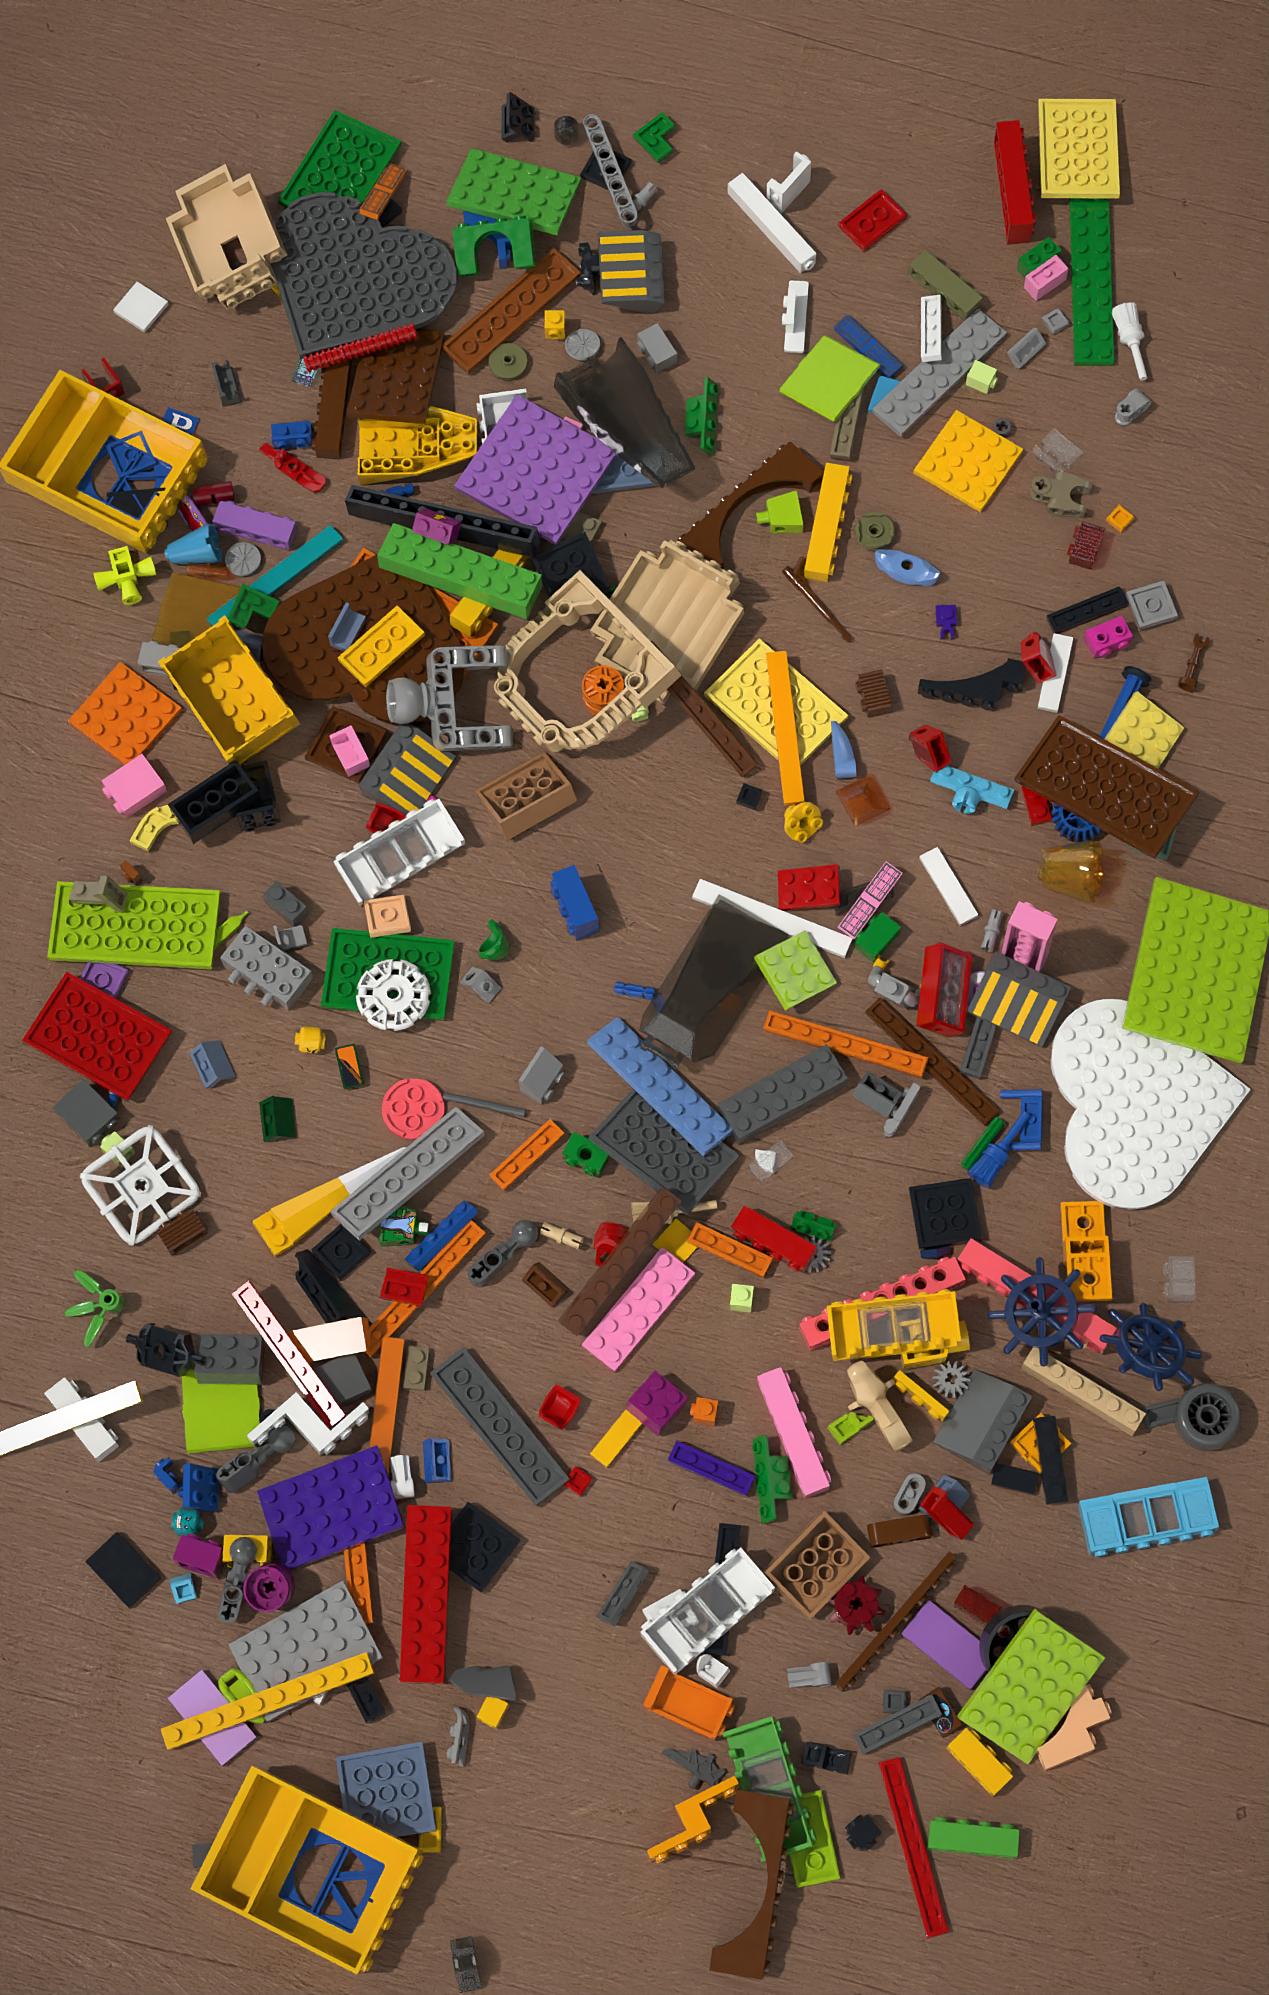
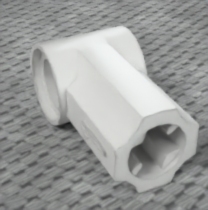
(402, 1482)

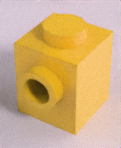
(554, 324)
(492, 1711)

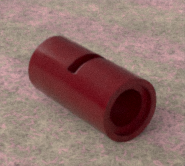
(213, 493)

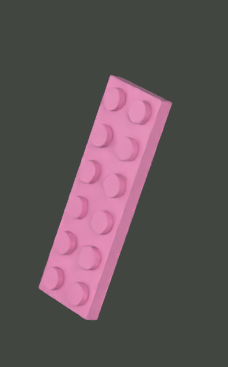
(638, 1309)

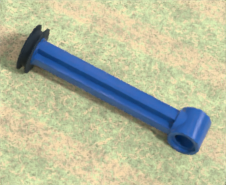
(1135, 679)

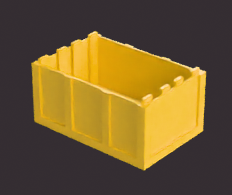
(229, 693)

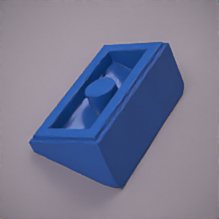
(436, 1460)

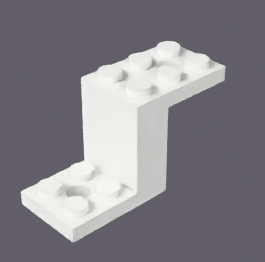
(309, 1425)

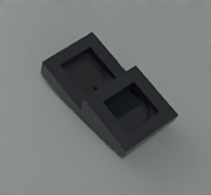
(826, 1758)

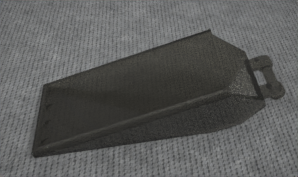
(708, 984)

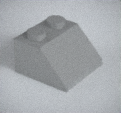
(541, 1076)

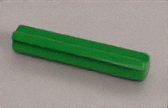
(981, 1145)

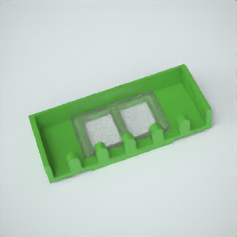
(765, 1767)

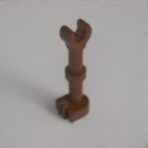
(1187, 683)

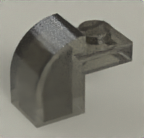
(465, 1964)

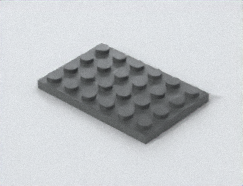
(659, 1154)

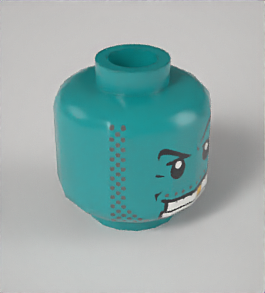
(187, 1521)

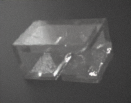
(1181, 1279)

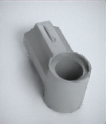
(814, 1675)

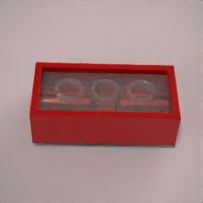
(944, 990)

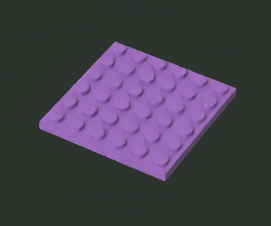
(536, 469)

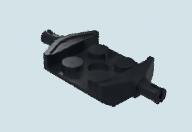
(177, 1350)

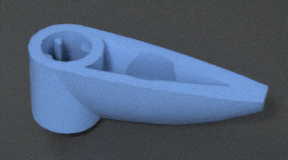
(842, 752)

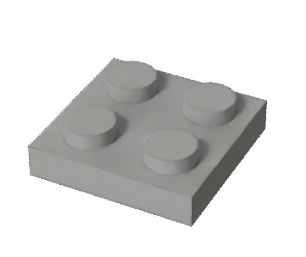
(1151, 605)

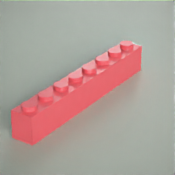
(990, 1267)

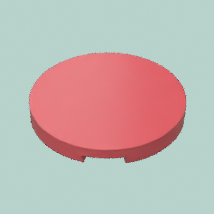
(412, 1108)

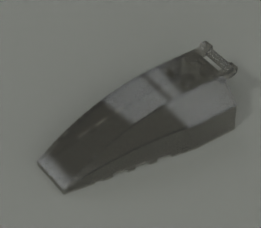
(626, 414)

